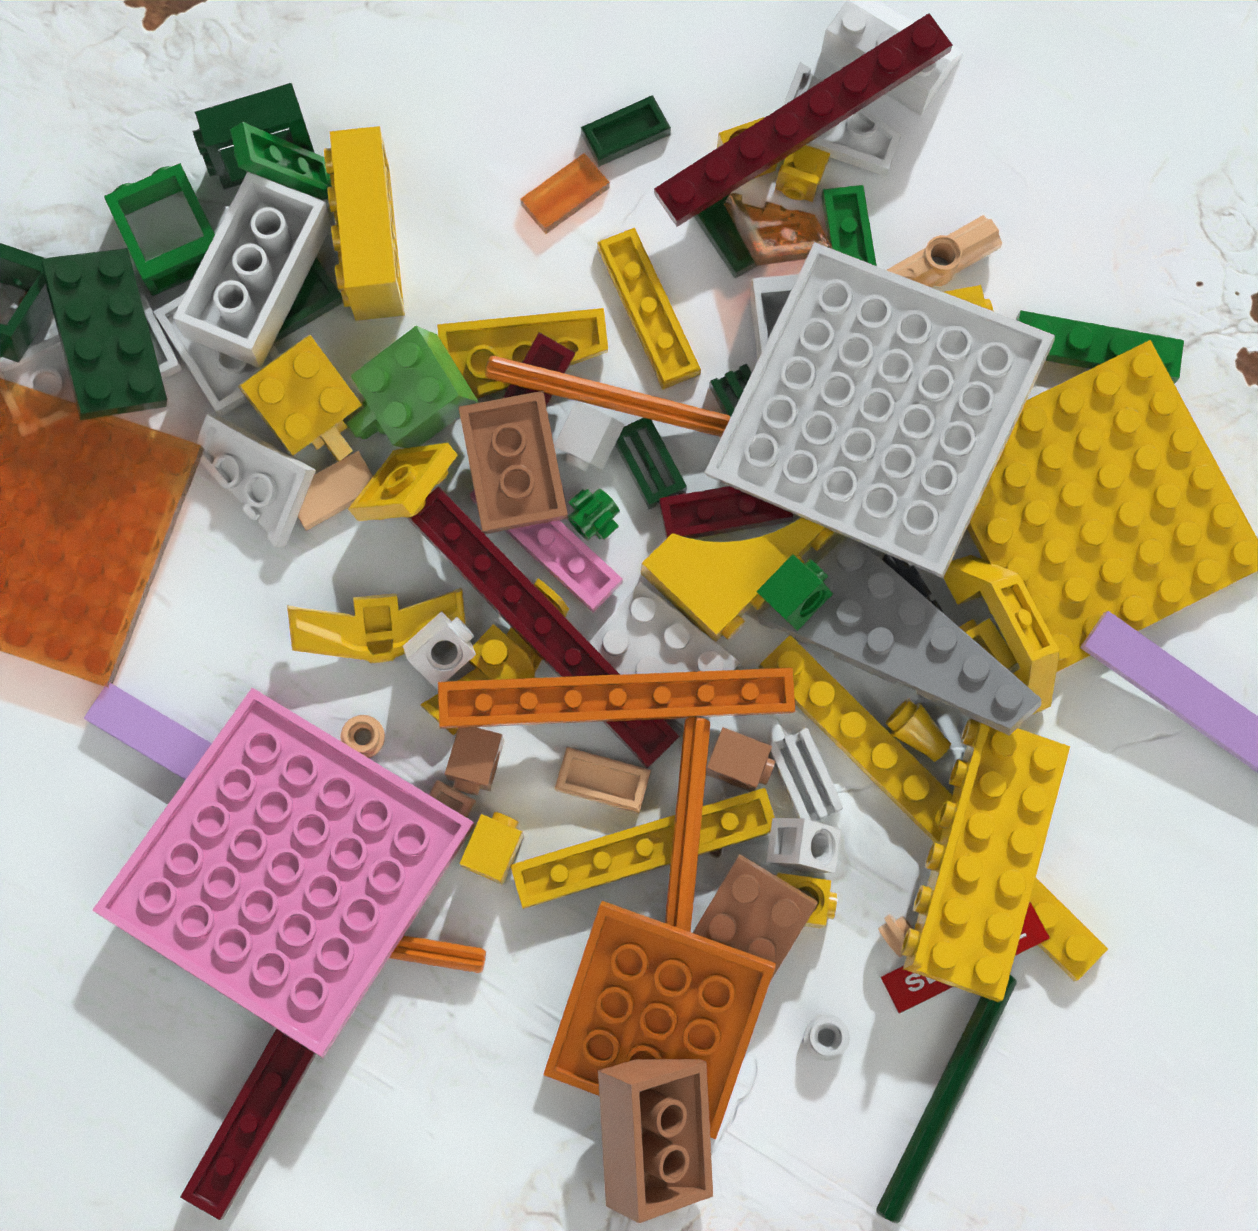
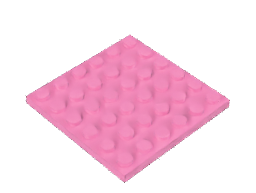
(285, 871)

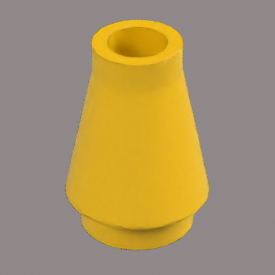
(917, 729)

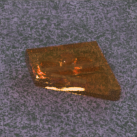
(775, 232)

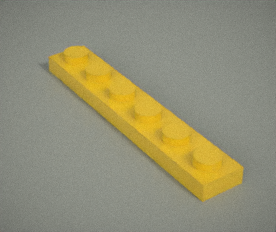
(637, 850)

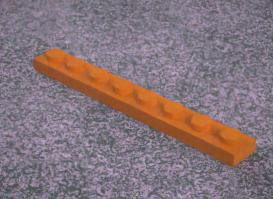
(615, 697)

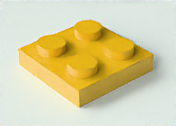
(403, 482)

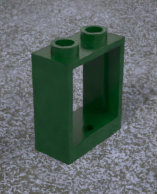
(266, 110)
(23, 272)

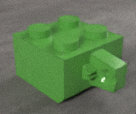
(410, 391)

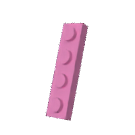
(568, 560)

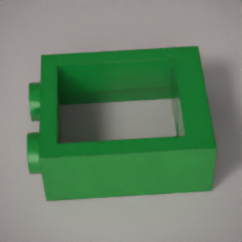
(178, 264)

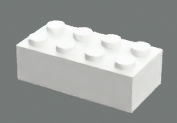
(253, 270)

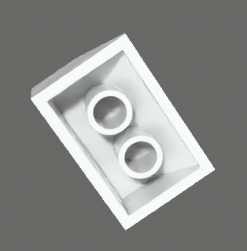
(866, 24)

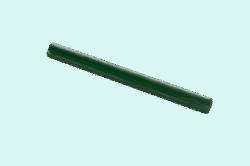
(942, 1106)

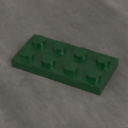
(104, 333)

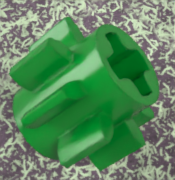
(593, 514)

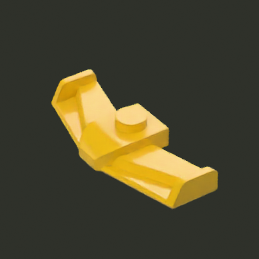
(374, 631)
(501, 655)

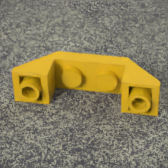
(1015, 616)

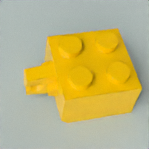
(303, 399)

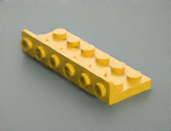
(985, 859)

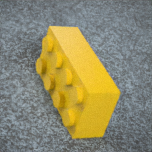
(364, 223)

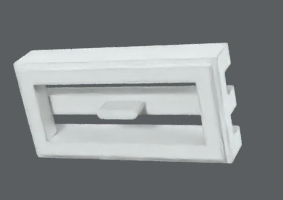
(790, 743)

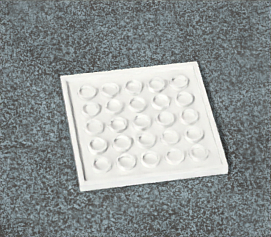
(880, 408)

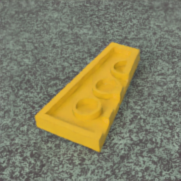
(511, 338)

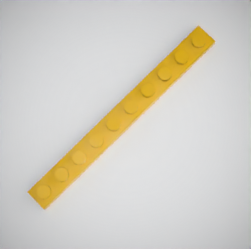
(914, 788)

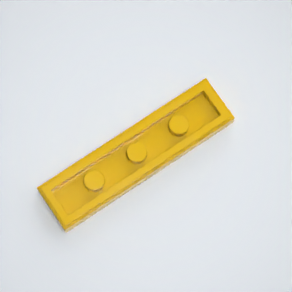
(648, 308)

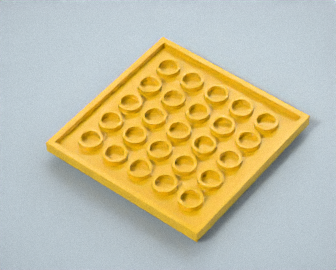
(1112, 504)

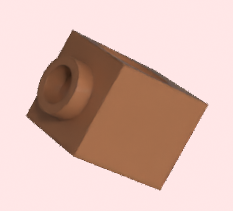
(474, 759)
(740, 761)

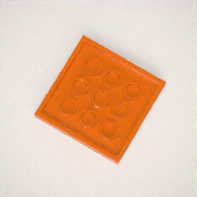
(658, 996)

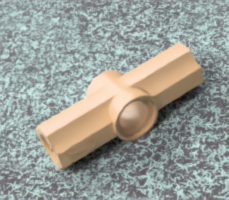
(958, 248)

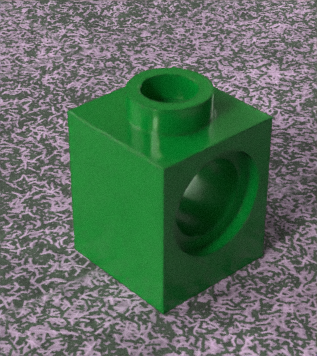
(796, 590)

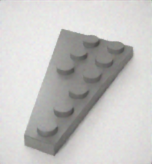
(903, 638)

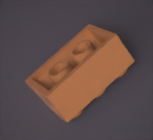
(655, 1136)

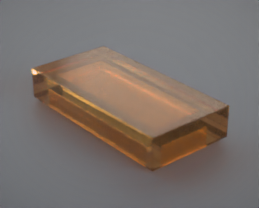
(565, 193)

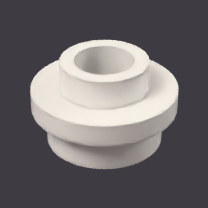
(840, 1042)

